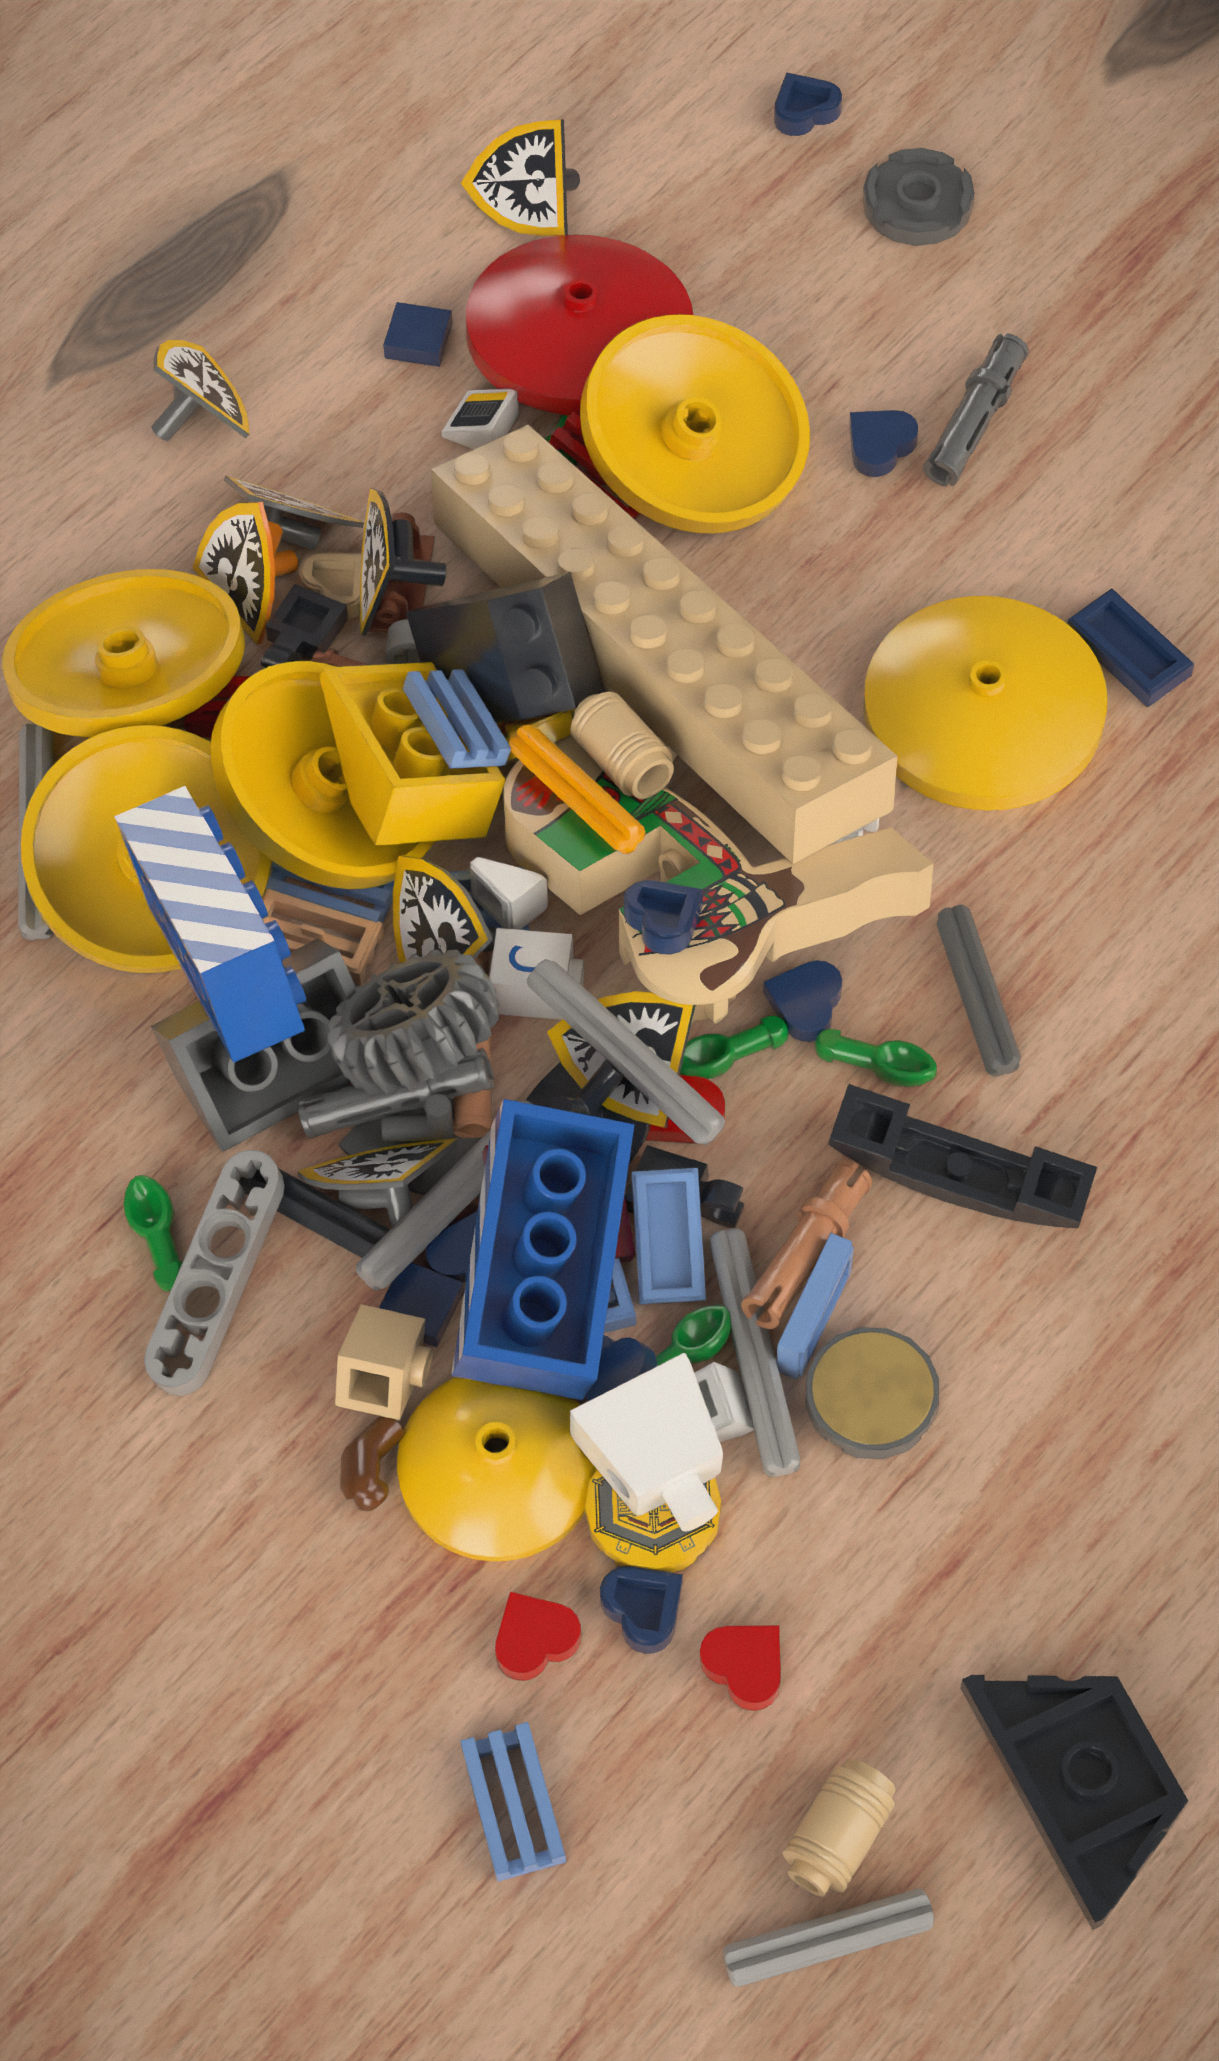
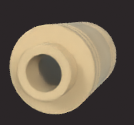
(622, 745)
(839, 1828)

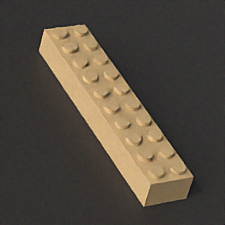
(671, 646)

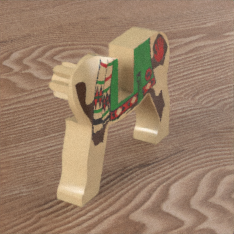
(744, 907)

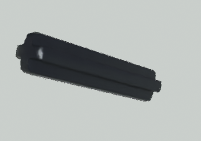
(323, 1214)

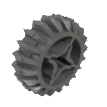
(413, 1021)

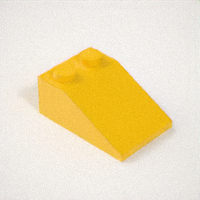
(394, 766)

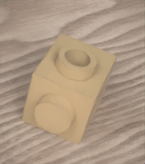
(382, 1362)

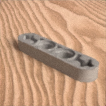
(206, 1269)

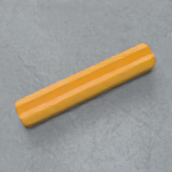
(577, 789)

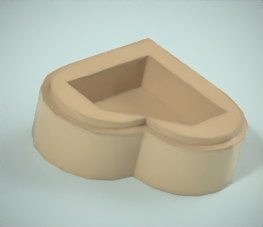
(334, 577)

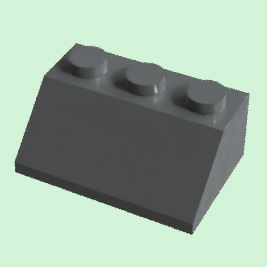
(266, 1086)

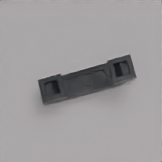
(959, 1168)

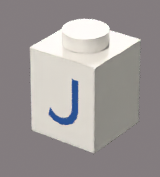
(513, 960)

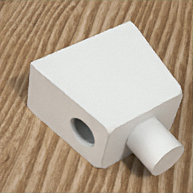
(654, 1442)

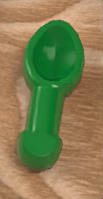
(715, 1053)
(891, 1061)
(151, 1217)
(699, 1335)

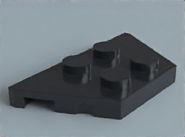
(1083, 1777)

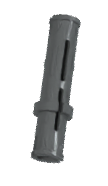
(985, 392)
(354, 1106)

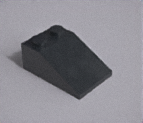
(516, 644)

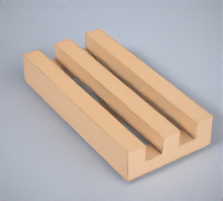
(354, 954)

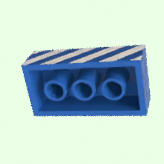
(214, 922)
(543, 1250)

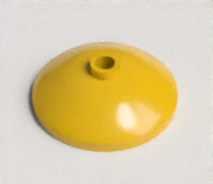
(488, 1501)

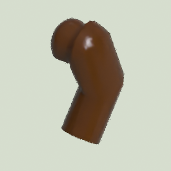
(362, 1463)

